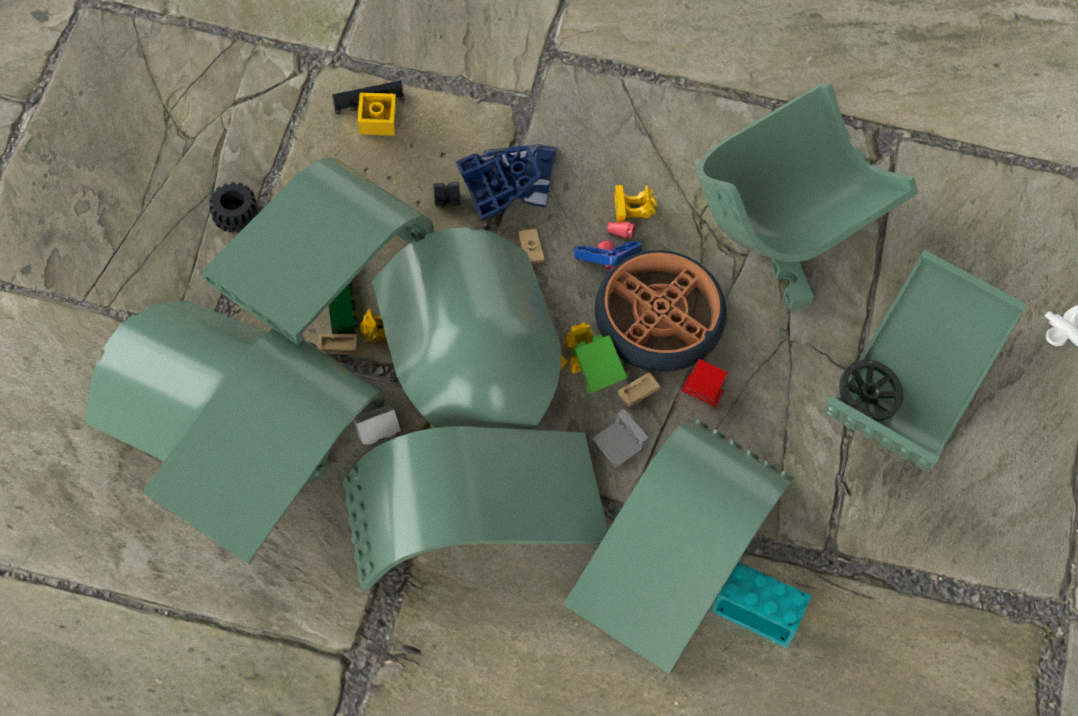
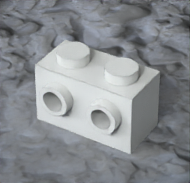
(377, 425)

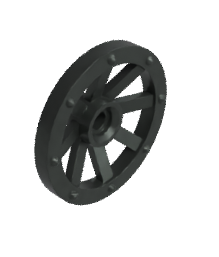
(869, 391)

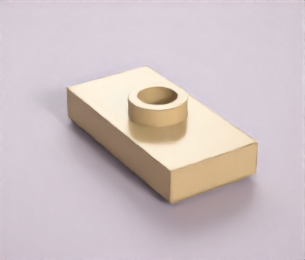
(531, 244)
(338, 343)
(639, 389)

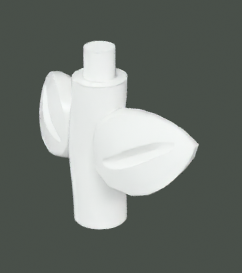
(1063, 327)

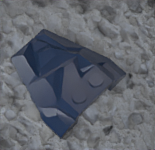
(545, 158)
(498, 178)

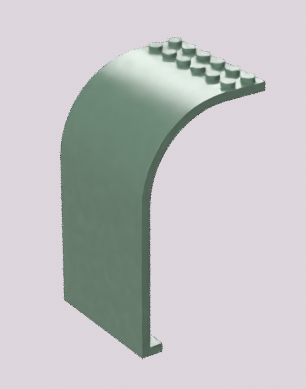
(310, 245)
(940, 347)
(259, 441)
(470, 489)
(676, 542)

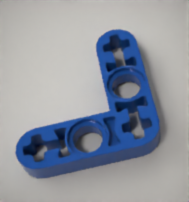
(607, 257)

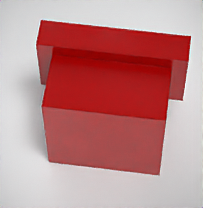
(706, 383)

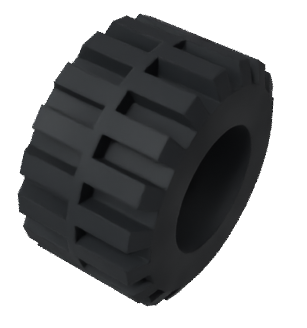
(233, 195)

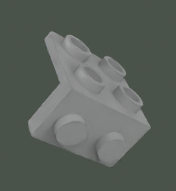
(622, 439)

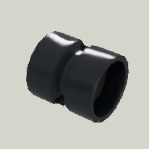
(446, 194)

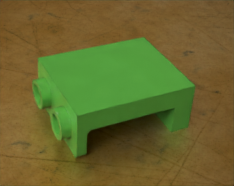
(599, 363)

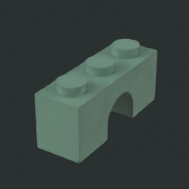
(800, 293)

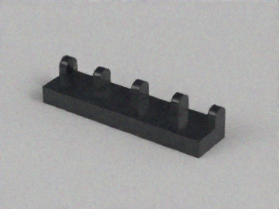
(351, 98)

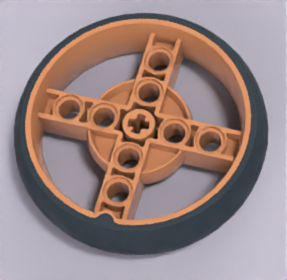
(661, 310)

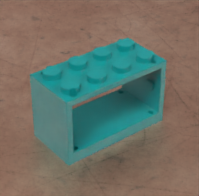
(762, 604)

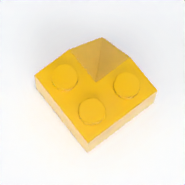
(377, 114)

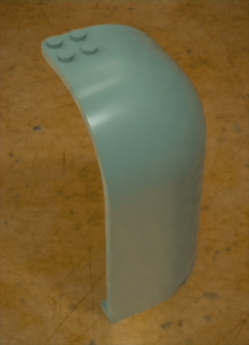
(797, 181)
(469, 330)
(164, 372)

